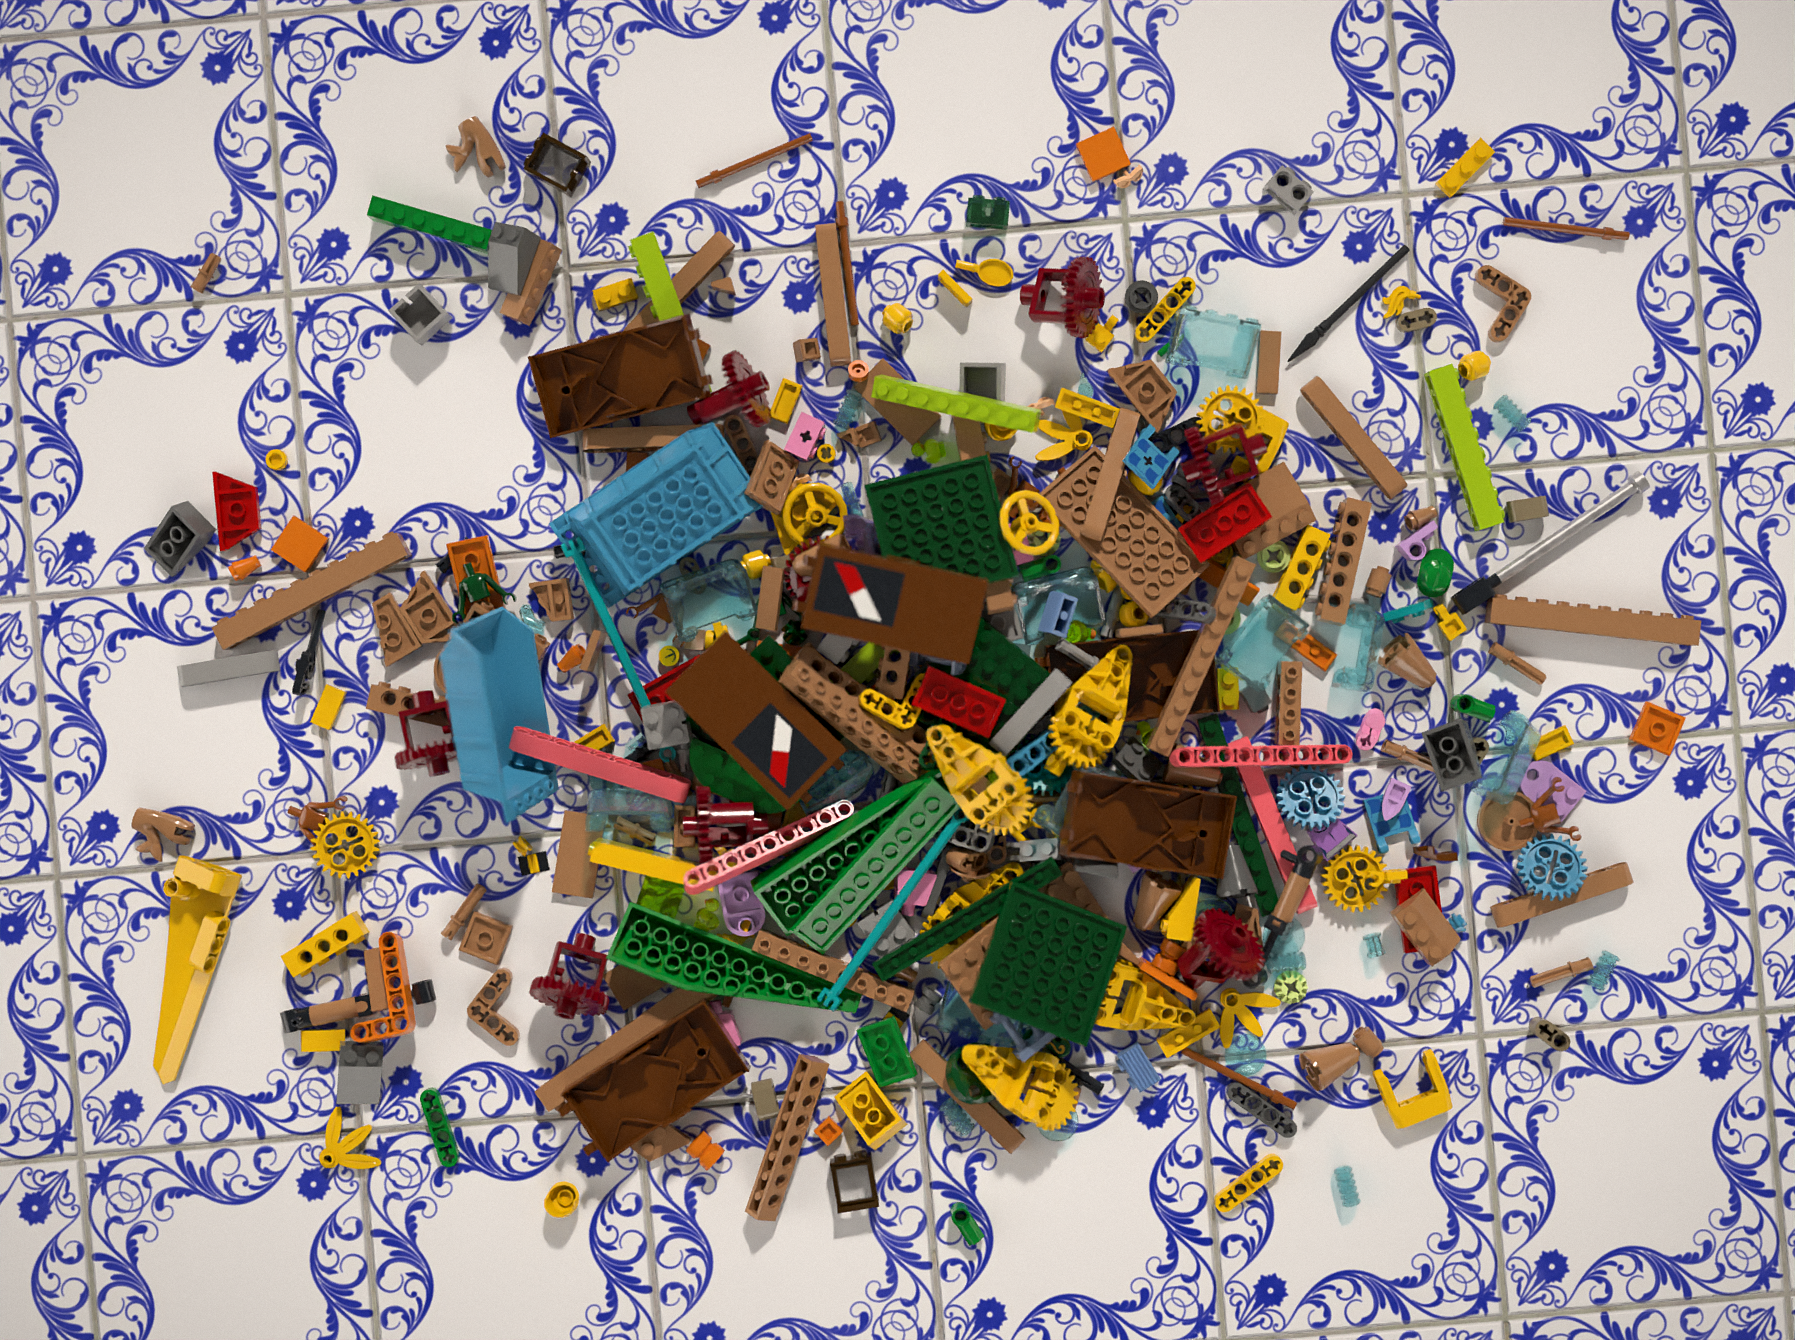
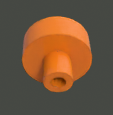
(858, 371)

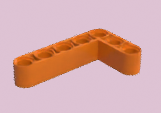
(393, 995)

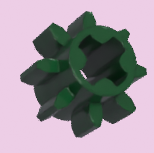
(794, 633)

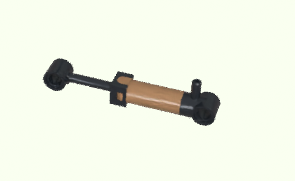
(1281, 919)
(346, 1008)

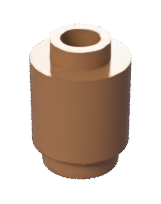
(1378, 581)
(1368, 1042)

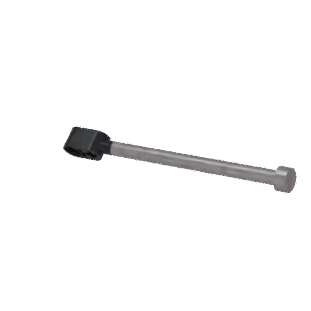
(1482, 588)

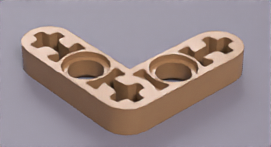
(1509, 296)
(486, 1006)

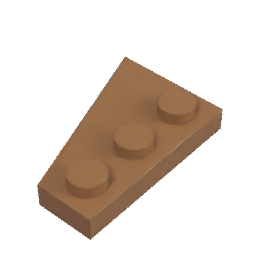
(395, 632)

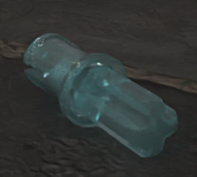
(851, 498)

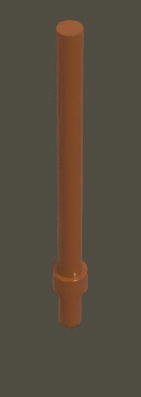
(717, 176)
(842, 224)
(1606, 233)
(1274, 1095)

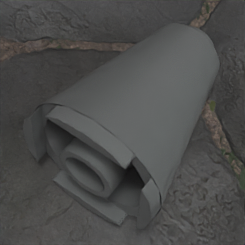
(1237, 876)

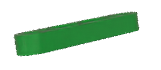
(443, 1126)

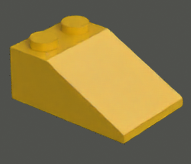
(1181, 915)
(870, 1111)

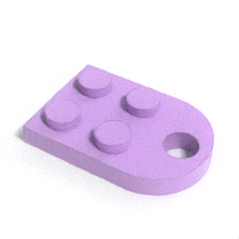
(1545, 771)
(741, 904)

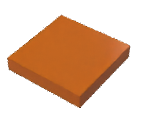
(1103, 154)
(300, 544)
(1657, 728)

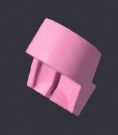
(1367, 737)

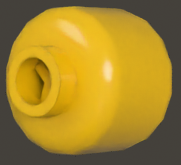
(897, 318)
(1474, 365)
(754, 563)
(1132, 615)

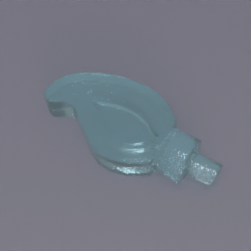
(1085, 387)

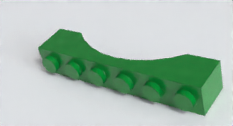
(430, 223)

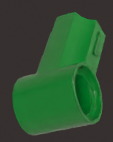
(1037, 568)
(1474, 707)
(966, 1224)

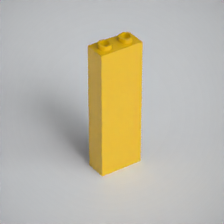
(642, 861)

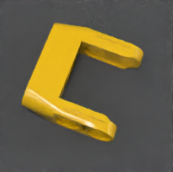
(1274, 429)
(1420, 1106)

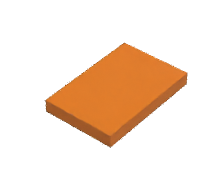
(1167, 979)

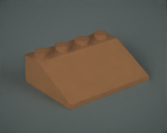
(1284, 502)

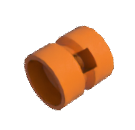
(1168, 957)
(705, 1150)

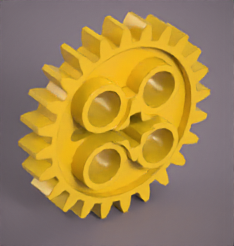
(1237, 401)
(351, 862)
(1338, 887)

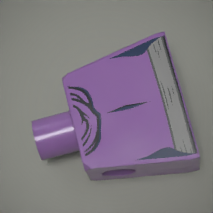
(1331, 838)

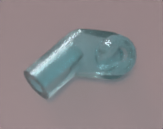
(527, 616)

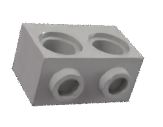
(1284, 194)

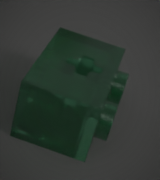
(977, 216)

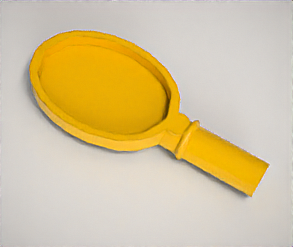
(991, 271)

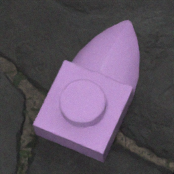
(1394, 798)

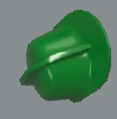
(1435, 573)

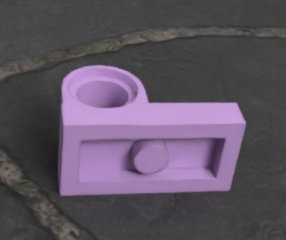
(1415, 539)

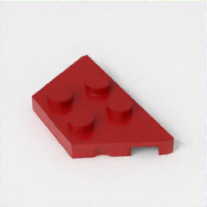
(235, 510)

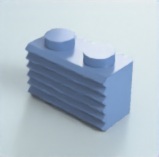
(1057, 614)
(1138, 1067)

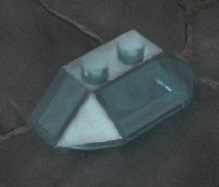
(841, 784)

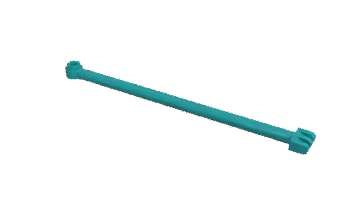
(576, 553)
(834, 992)

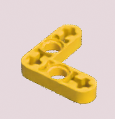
(897, 709)

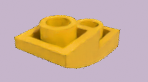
(321, 1040)

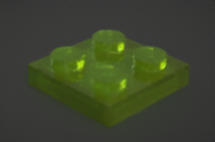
(661, 896)

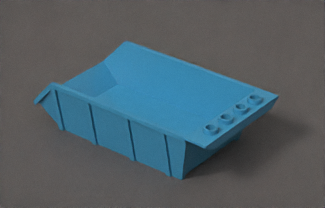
(659, 511)
(491, 689)

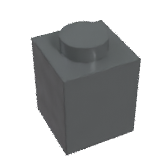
(1254, 700)

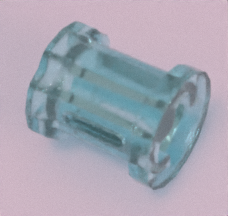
(1374, 945)

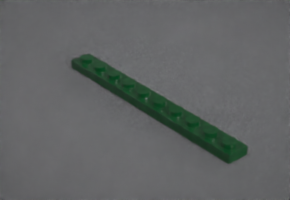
(1242, 822)
(962, 921)

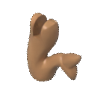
(474, 131)
(147, 820)

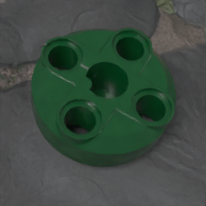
(963, 1079)

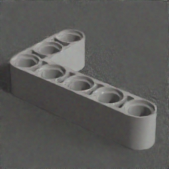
(972, 837)

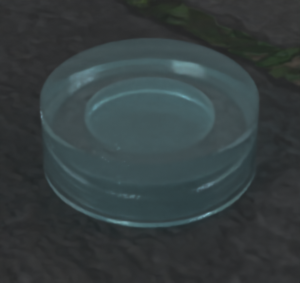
(635, 741)

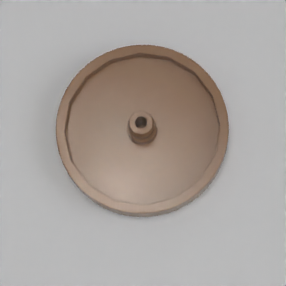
(1501, 825)

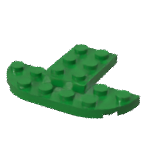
(729, 779)

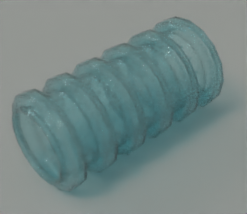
(848, 409)
(1512, 413)
(1286, 963)
(1603, 970)
(957, 1117)
(1347, 1186)

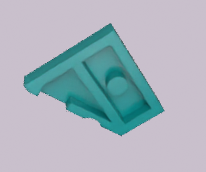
(1415, 609)

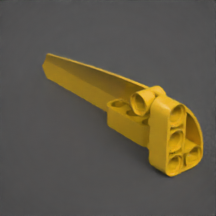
(197, 930)

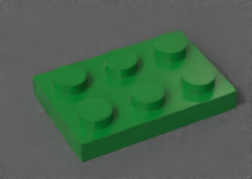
(886, 1052)

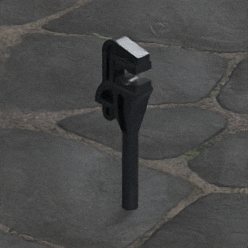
(306, 664)

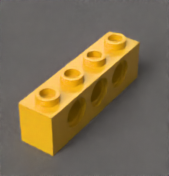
(1321, 542)
(296, 960)

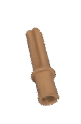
(1509, 657)
(1406, 754)
(458, 919)
(1555, 974)

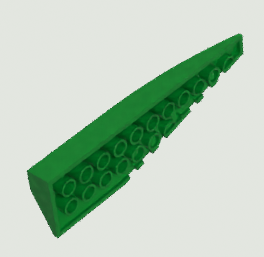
(805, 875)
(712, 964)

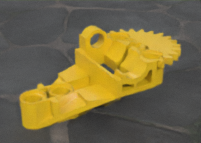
(1103, 690)
(970, 765)
(963, 897)
(1143, 1002)
(1007, 1076)

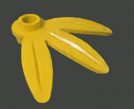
(1070, 436)
(1237, 1006)
(338, 1150)

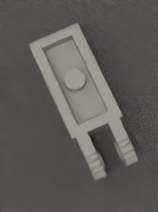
(1035, 850)

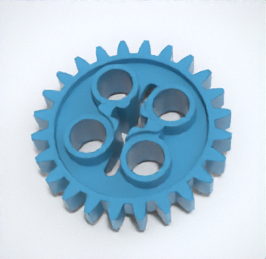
(1329, 793)
(1571, 873)

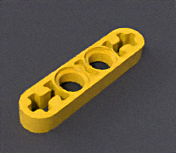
(1163, 308)
(1245, 1179)

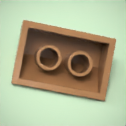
(1426, 927)

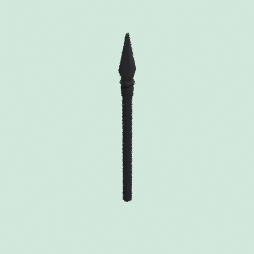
(1312, 337)

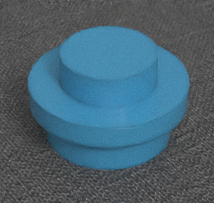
(1458, 922)

